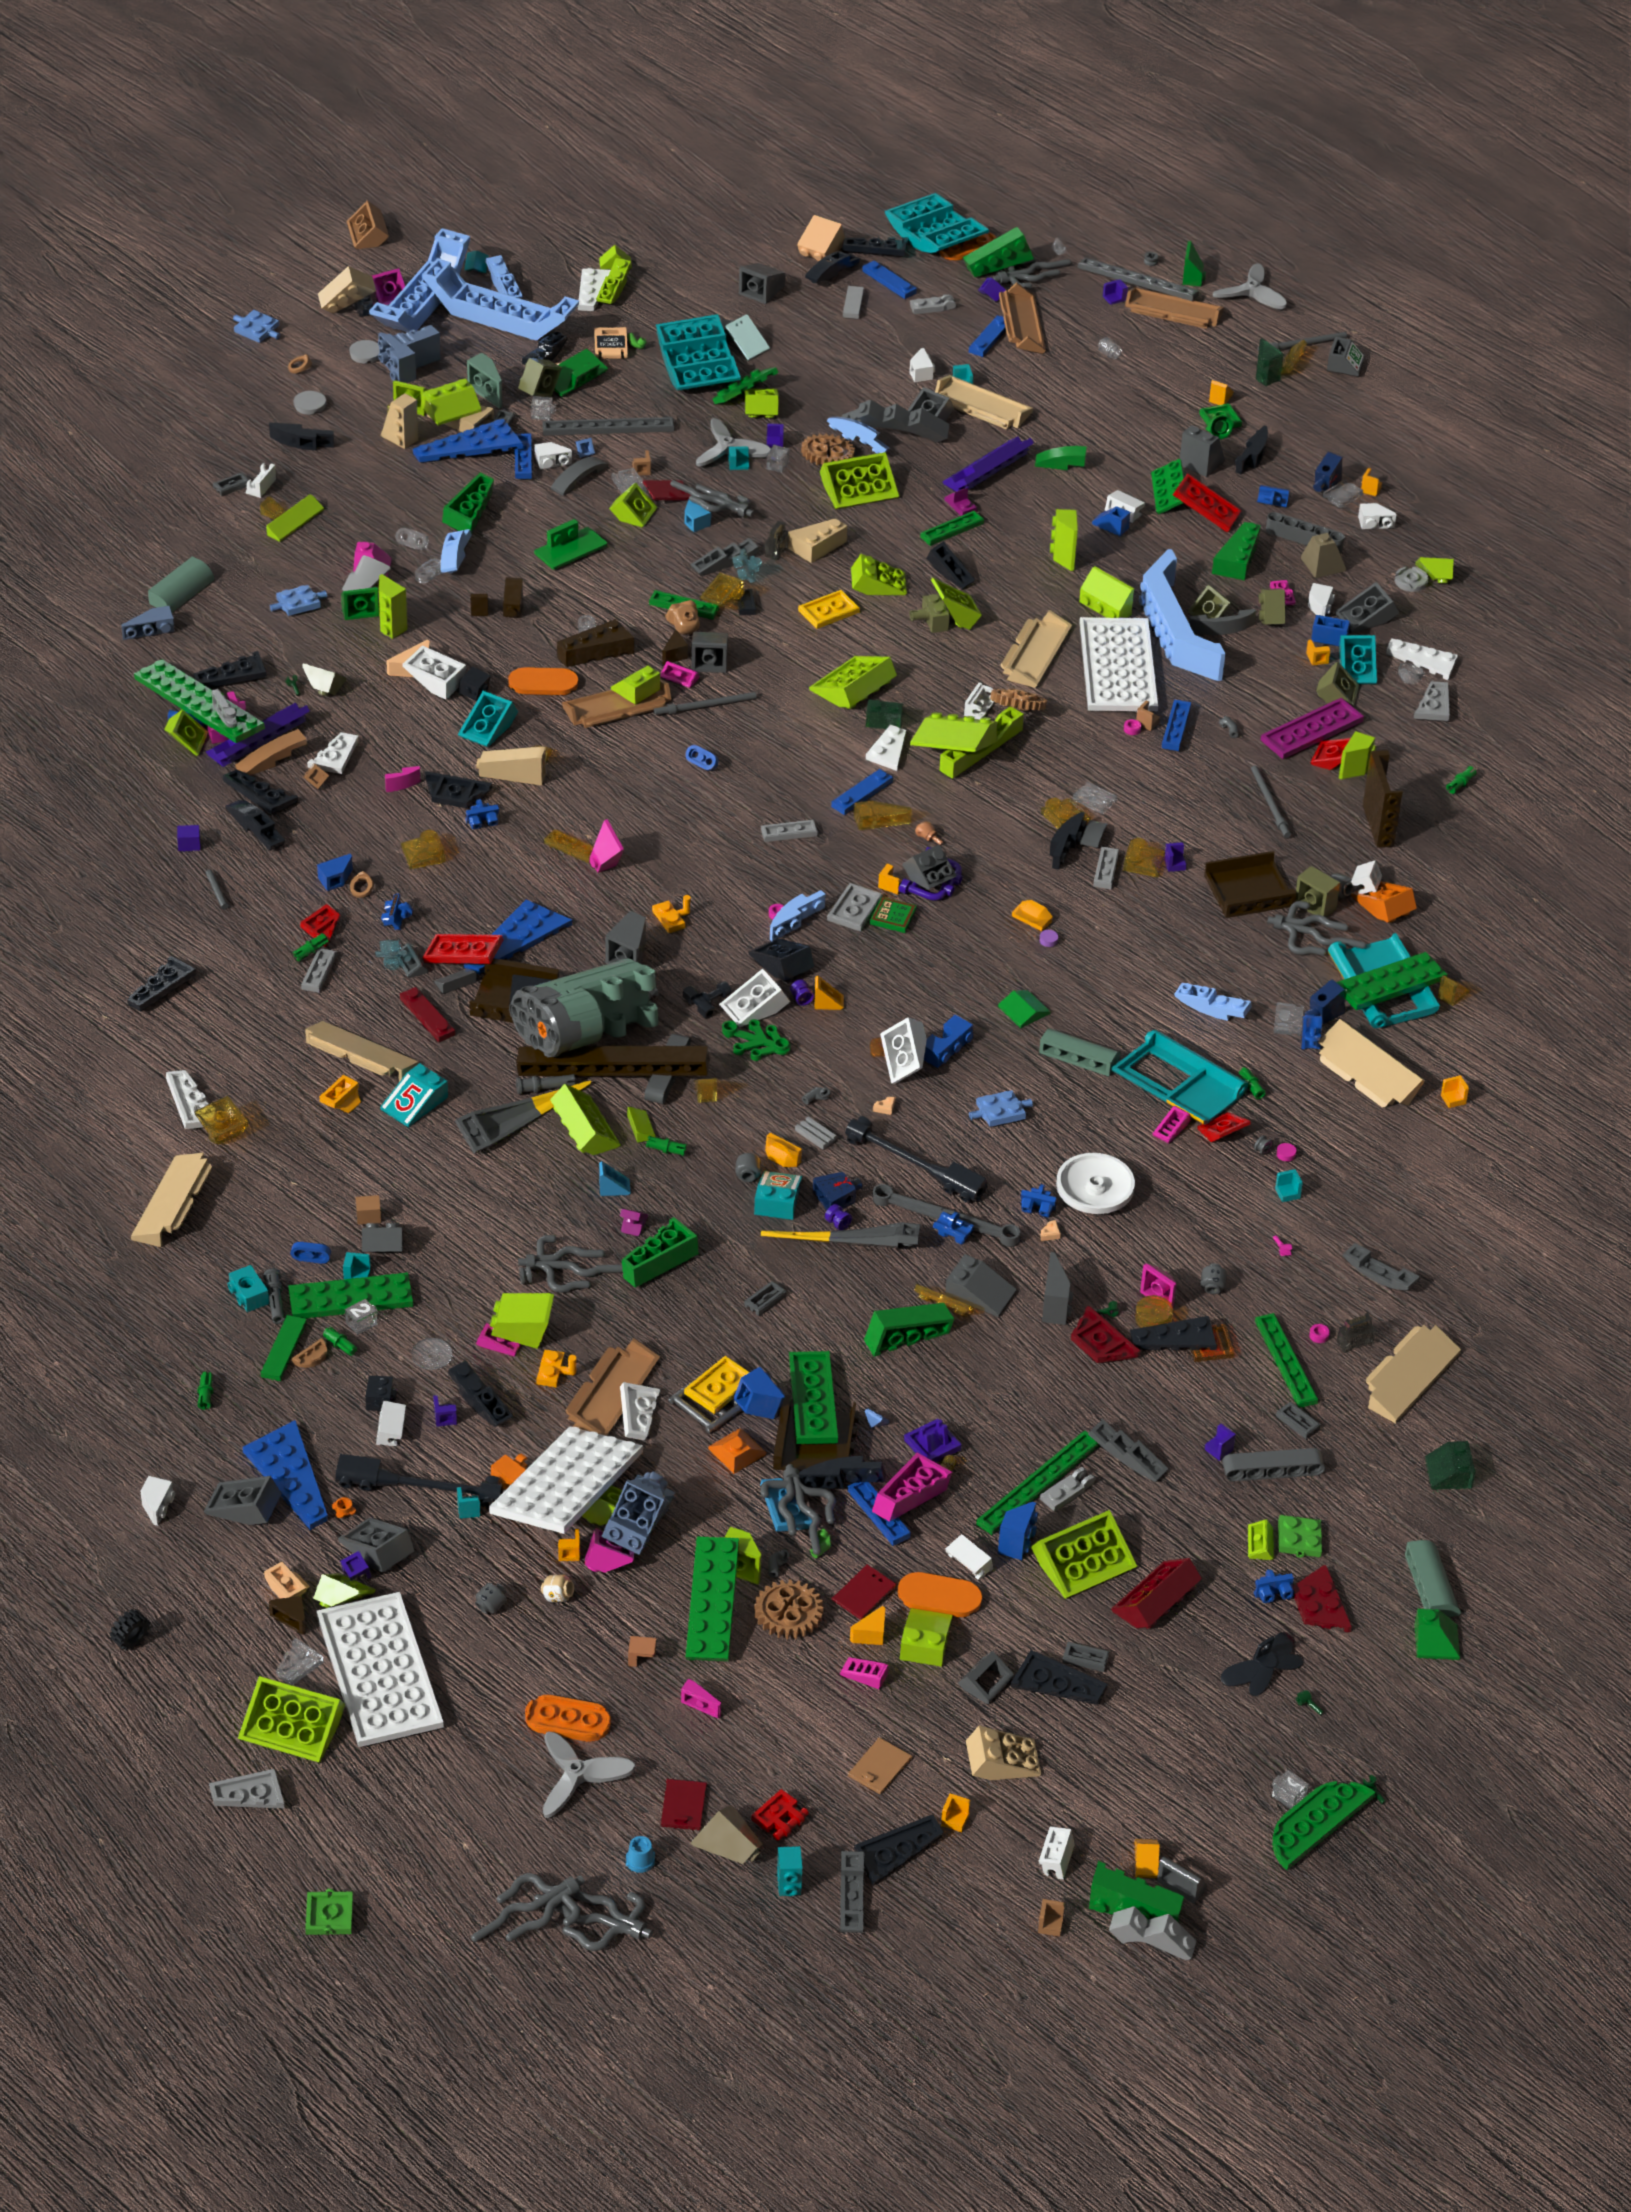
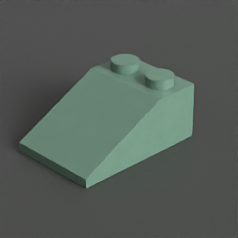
(485, 378)

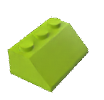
(450, 402)
(1064, 538)
(1106, 595)
(392, 607)

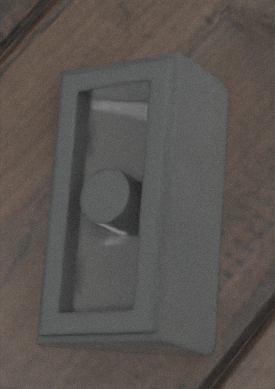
(412, 963)
(456, 980)

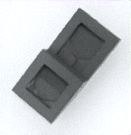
(1093, 833)

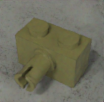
(1272, 606)
(933, 612)

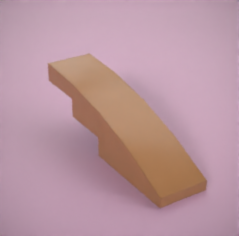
(277, 749)

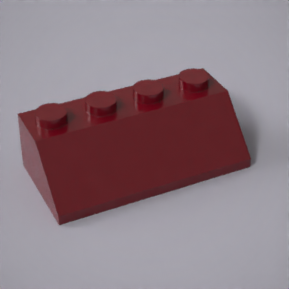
(1158, 1593)

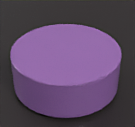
(1048, 938)

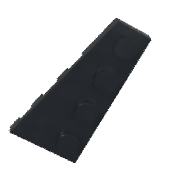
(875, 245)
(235, 672)
(259, 792)
(166, 980)
(1188, 1333)
(1053, 1678)
(894, 1848)

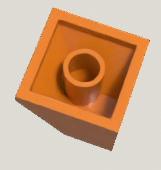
(737, 1450)

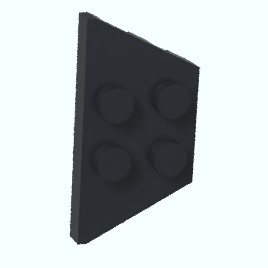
(455, 790)

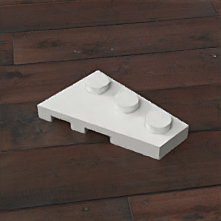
(888, 748)
(337, 753)
(637, 1409)

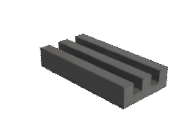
(231, 484)
(767, 1300)
(1295, 1421)
(1084, 1659)

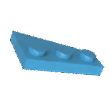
(801, 1520)

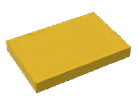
(828, 609)
(716, 1385)

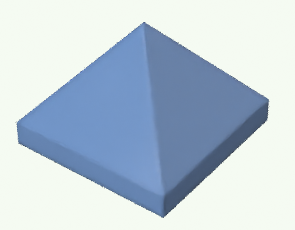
(585, 447)
(875, 1419)

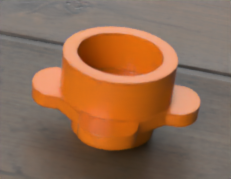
(343, 1507)

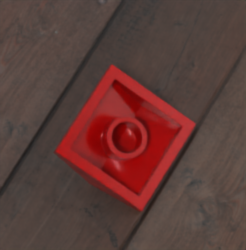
(1329, 753)
(1222, 1126)

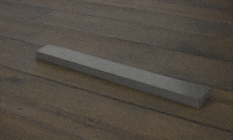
(1138, 279)
(608, 426)

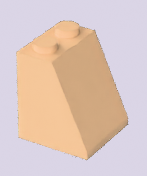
(821, 238)

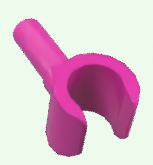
(1284, 1249)

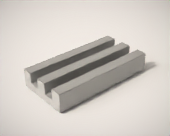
(818, 1132)

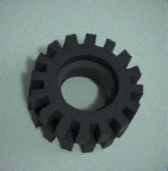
(130, 1629)

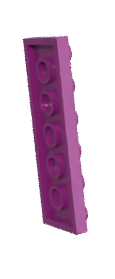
(1311, 728)

